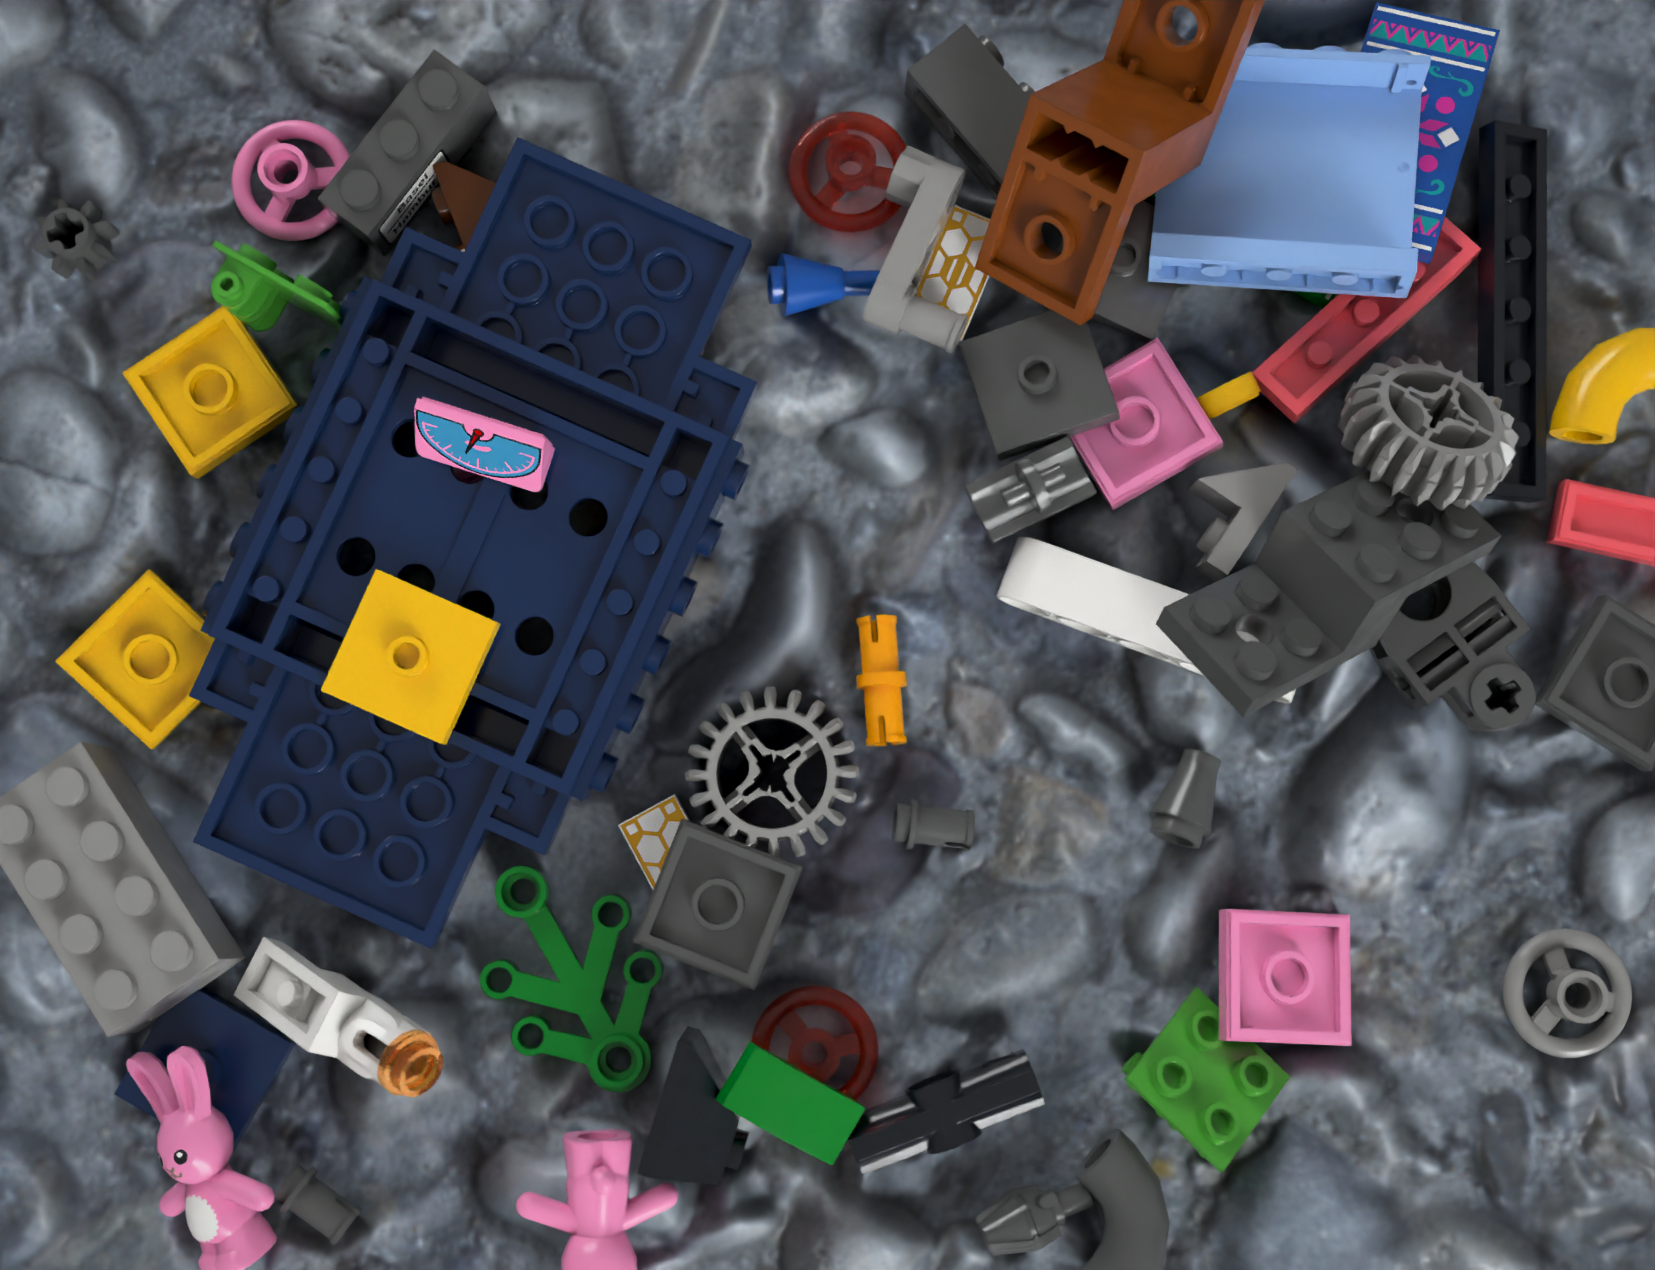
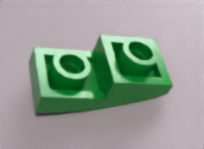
(790, 1103)

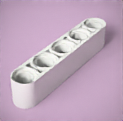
(1094, 599)

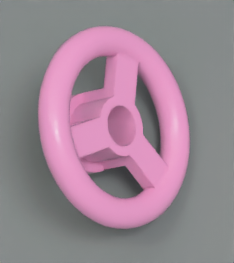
(276, 161)

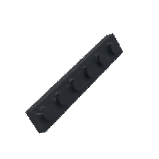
(1515, 294)

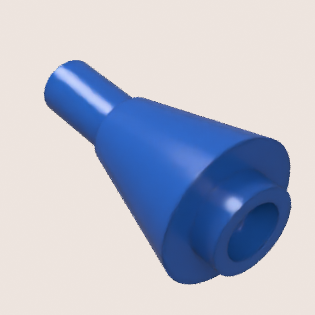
(806, 284)

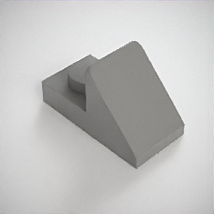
(1246, 500)

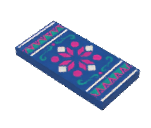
(1448, 102)

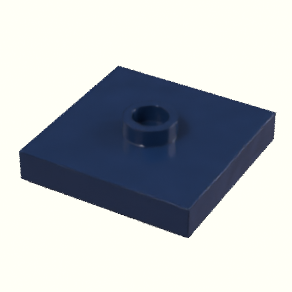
(238, 1053)

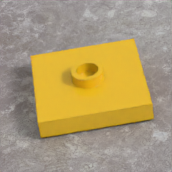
(211, 391)
(410, 657)
(143, 659)

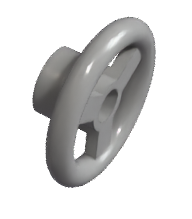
(1592, 993)

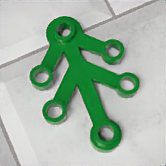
(578, 987)

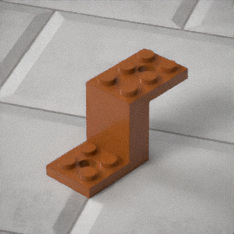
(1108, 143)

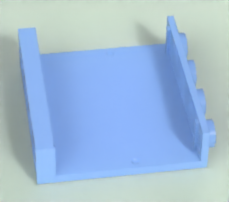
(1302, 178)

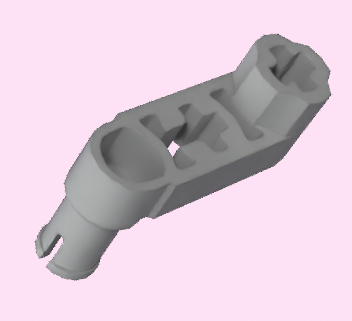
(930, 193)

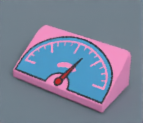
(481, 444)

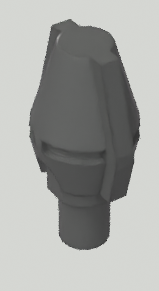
(1029, 1218)

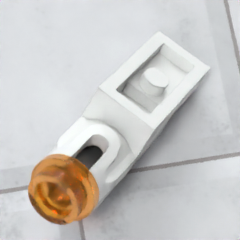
(339, 1020)

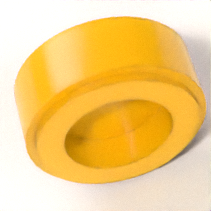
(1229, 395)

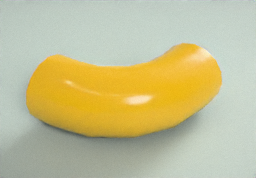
(1602, 385)

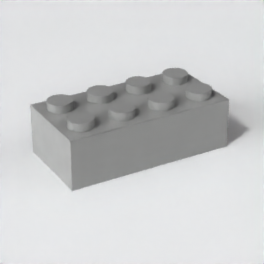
(110, 890)

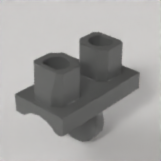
(1029, 490)

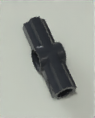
(945, 1111)

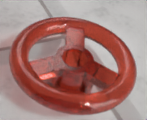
(842, 149)
(862, 1041)

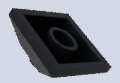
(692, 1131)

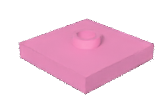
(1157, 431)
(1284, 977)

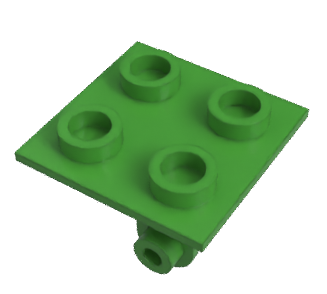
(259, 292)
(1205, 1085)

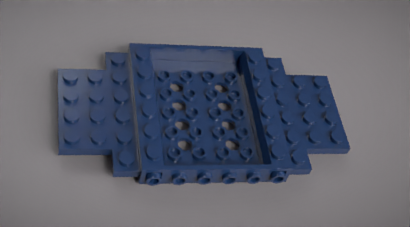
(563, 318)

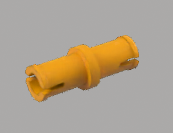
(881, 680)

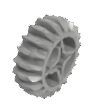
(1427, 432)
(739, 730)

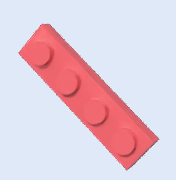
(1353, 329)

